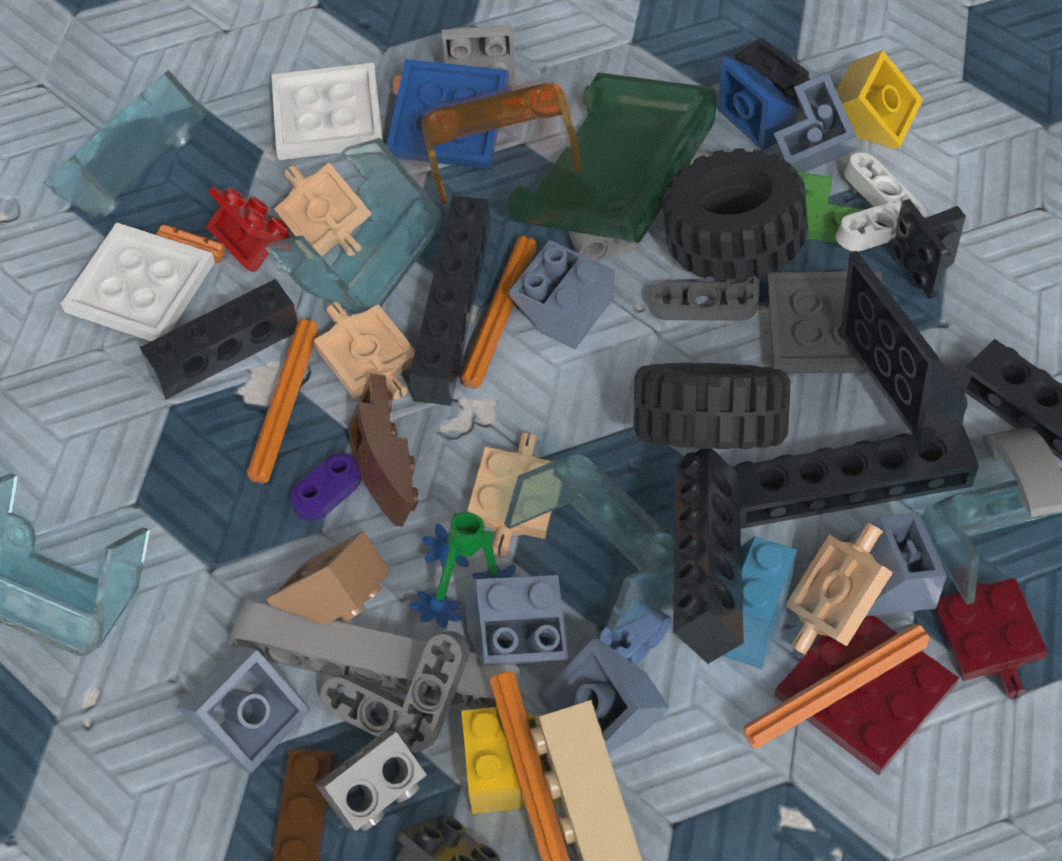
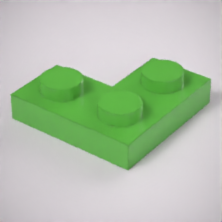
(822, 217)

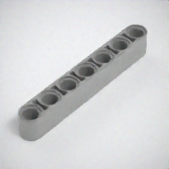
(345, 648)

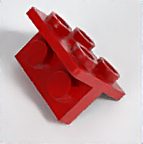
(245, 227)

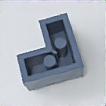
(823, 133)

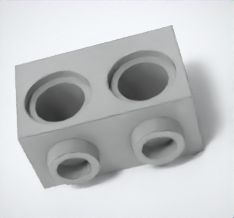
(366, 770)

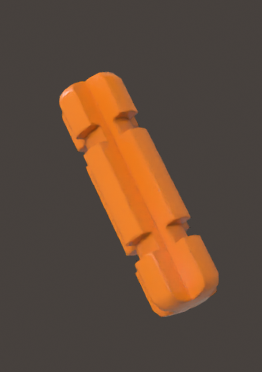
(193, 240)

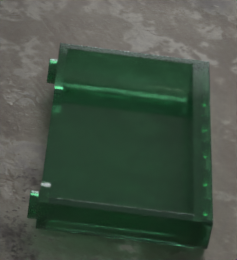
(628, 153)

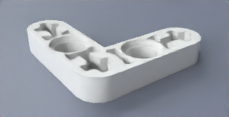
(868, 178)

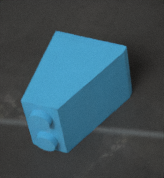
(765, 590)

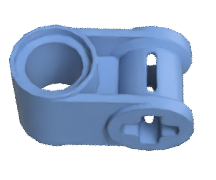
(638, 637)

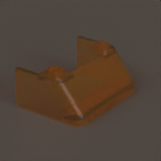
(495, 110)

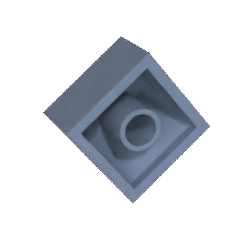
(244, 707)

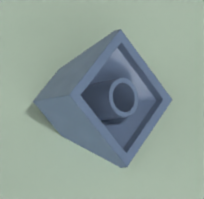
(619, 690)

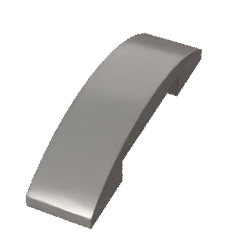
(1032, 467)

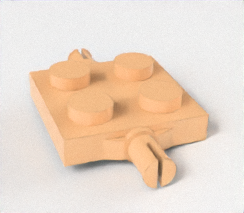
(323, 210)
(365, 346)
(495, 489)
(838, 589)

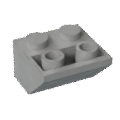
(480, 47)

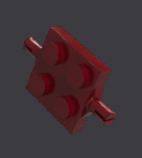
(992, 633)

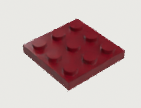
(884, 712)

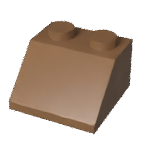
(333, 582)

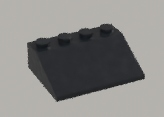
(898, 356)

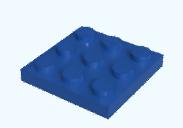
(434, 83)

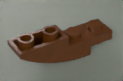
(380, 455)

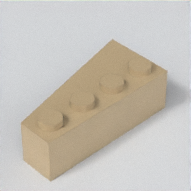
(584, 784)

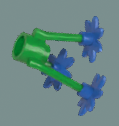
(462, 541)

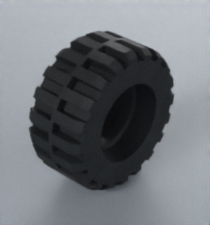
(735, 215)
(711, 405)

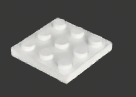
(325, 110)
(138, 282)

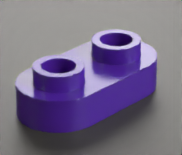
(328, 485)

